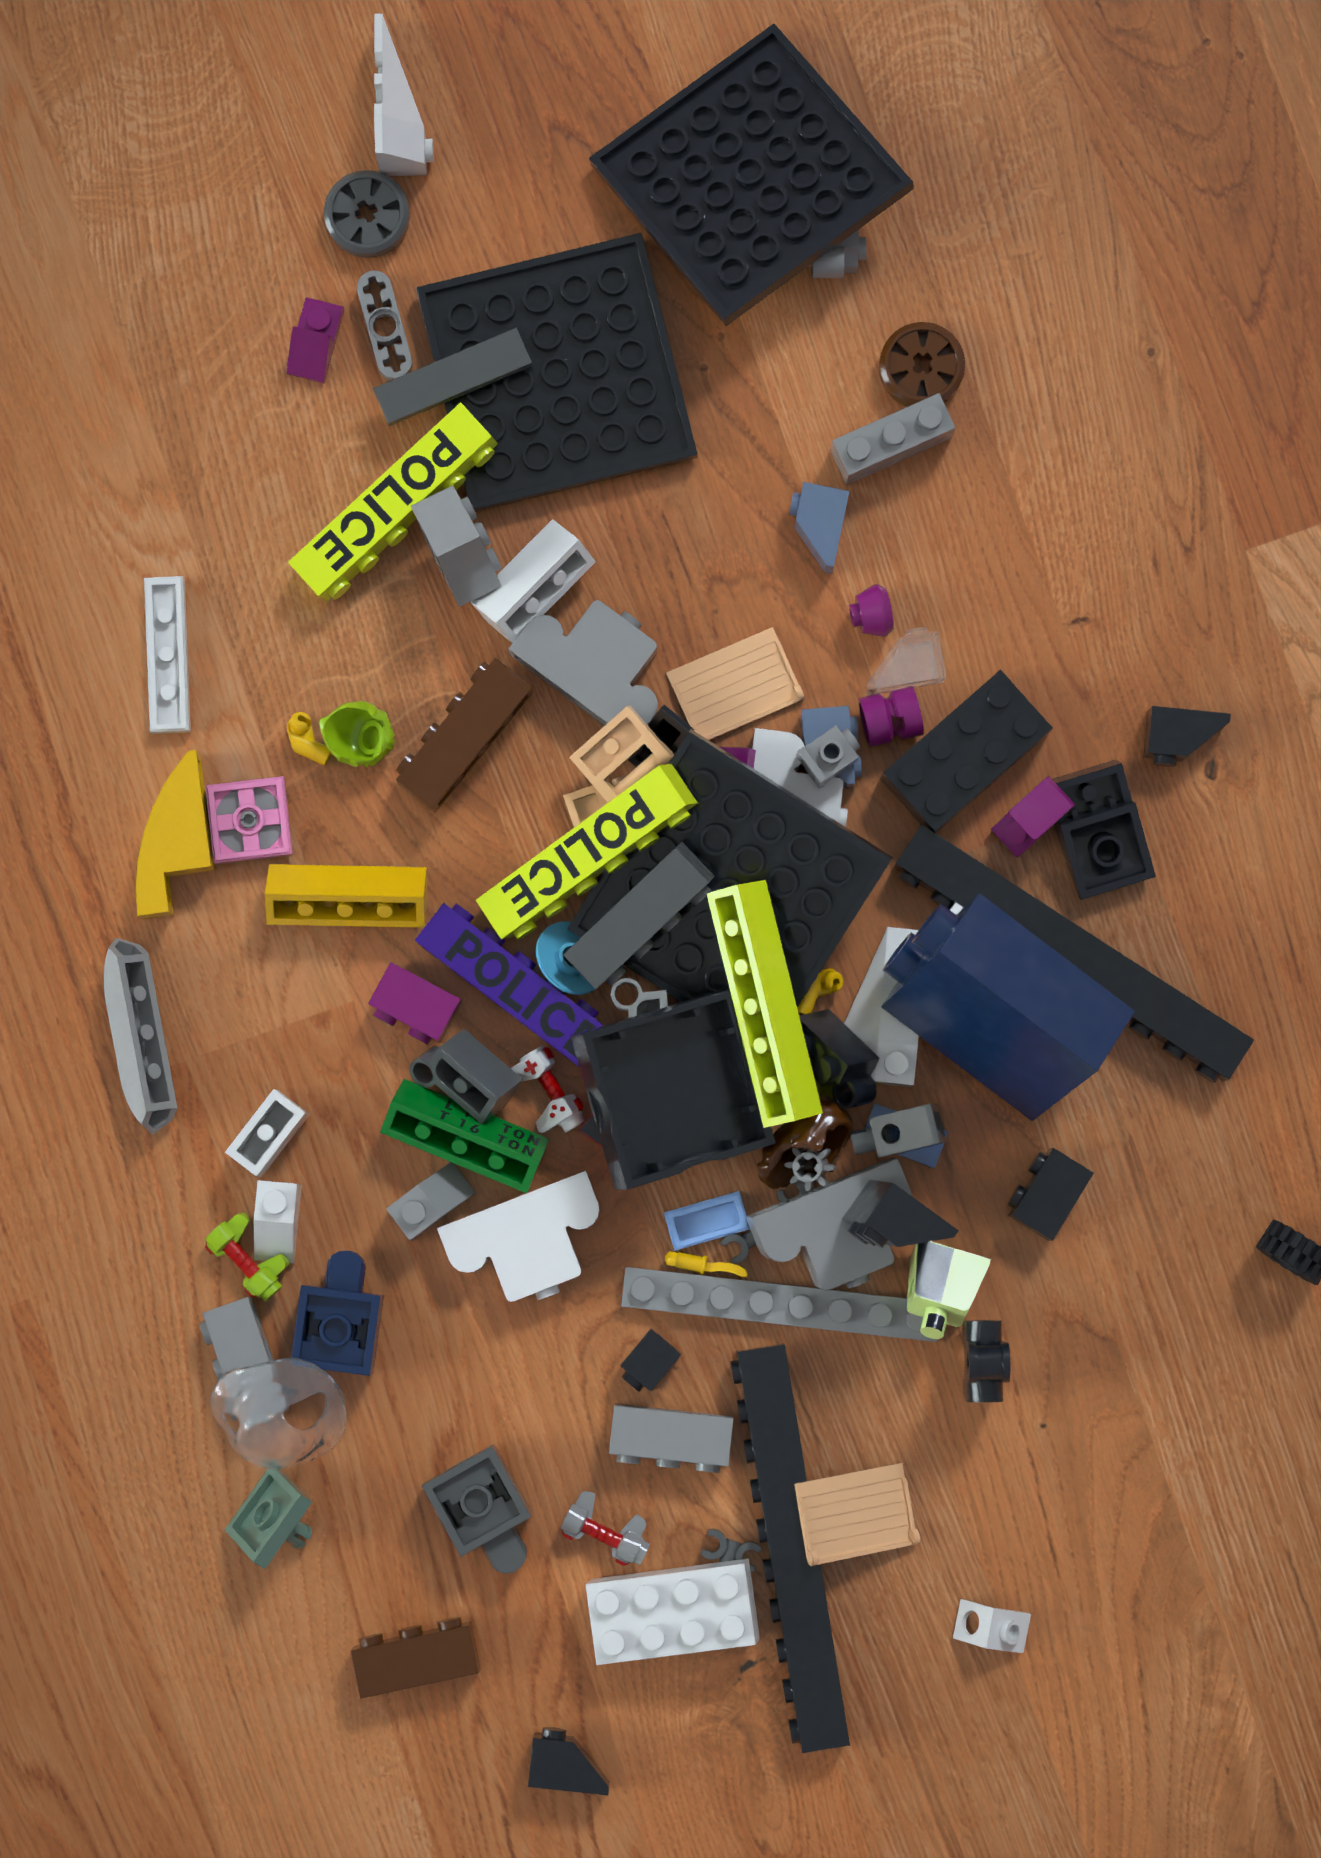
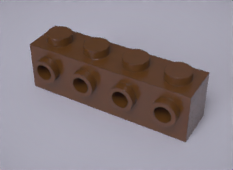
(463, 735)

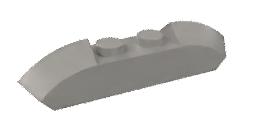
(138, 1035)

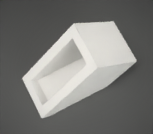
(276, 1219)

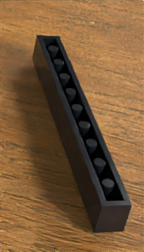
(1159, 1008)
(798, 1586)

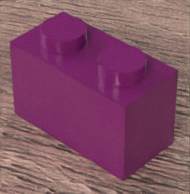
(414, 1003)

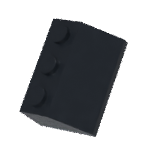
(892, 1217)

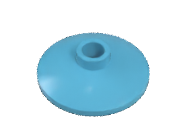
(549, 953)

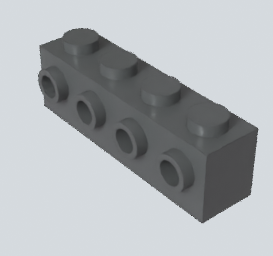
(639, 915)

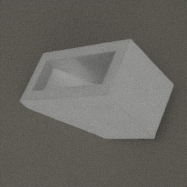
(430, 1201)

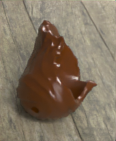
(816, 1133)

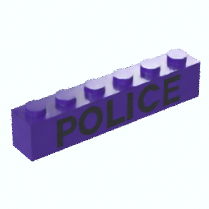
(506, 978)

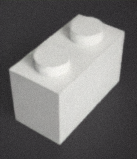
(267, 1133)

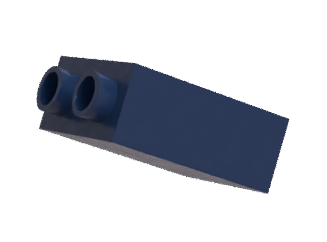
(1003, 1005)

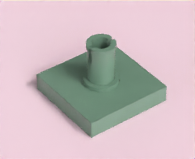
(270, 1518)

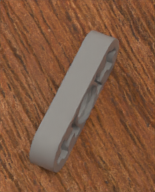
(367, 302)

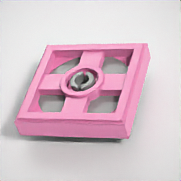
(249, 820)

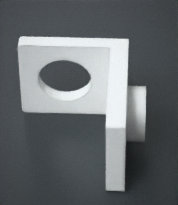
(997, 1627)

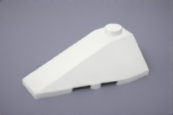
(398, 128)
(879, 1029)

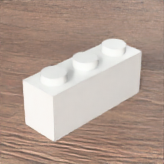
(534, 580)

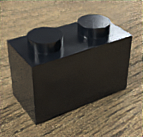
(1049, 1193)

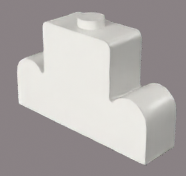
(778, 761)
(526, 1237)

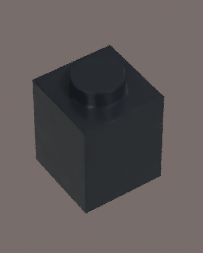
(649, 1361)

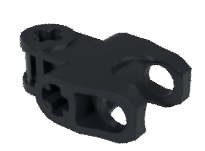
(985, 1361)

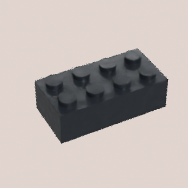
(966, 752)

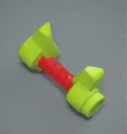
(260, 1279)

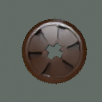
(921, 341)

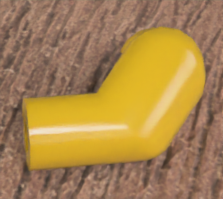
(303, 739)
(825, 983)

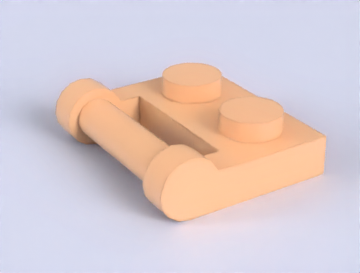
(614, 746)

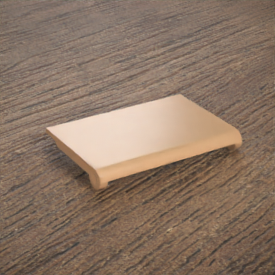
(735, 685)
(856, 1514)

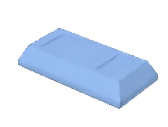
(706, 1220)

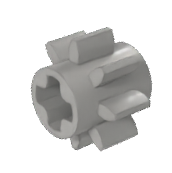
(821, 1168)

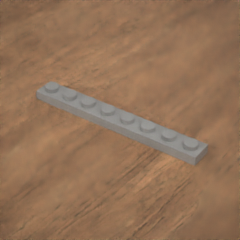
(770, 1303)

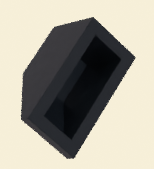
(1177, 733)
(564, 1765)

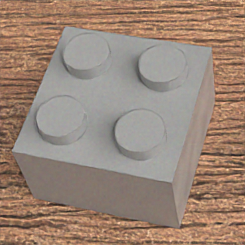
(458, 544)

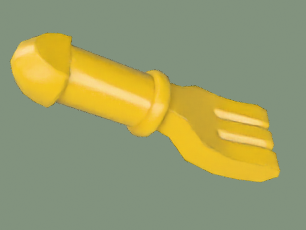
(700, 1264)

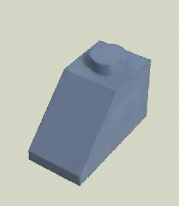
(820, 520)

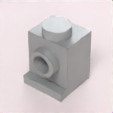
(818, 765)

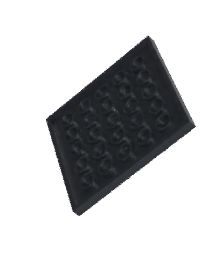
(751, 174)
(600, 375)
(746, 834)

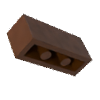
(415, 1657)

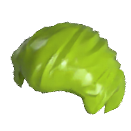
(358, 733)

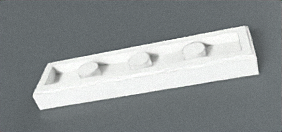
(167, 655)

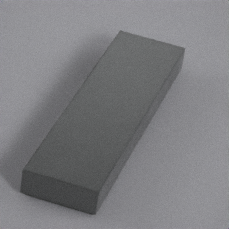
(452, 377)

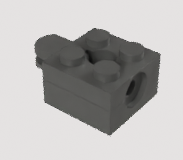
(481, 1508)

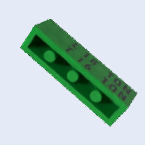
(448, 1131)

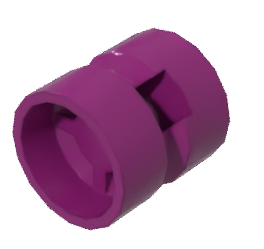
(891, 716)

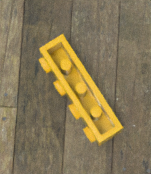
(346, 895)

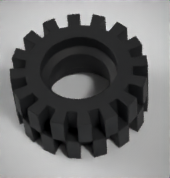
(1292, 1251)

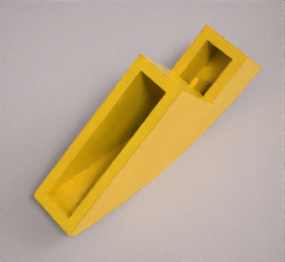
(174, 838)

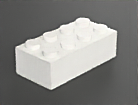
(672, 1611)

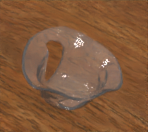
(258, 1400)

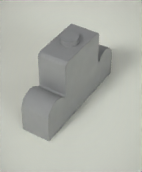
(593, 663)
(816, 1227)

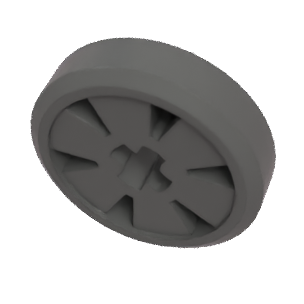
(358, 235)

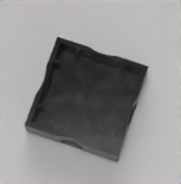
(670, 1090)

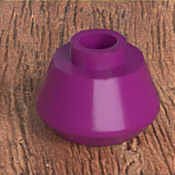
(872, 611)

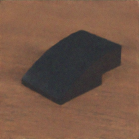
(1102, 831)

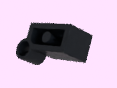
(839, 1059)

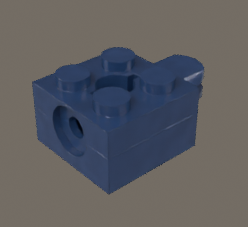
(339, 1322)

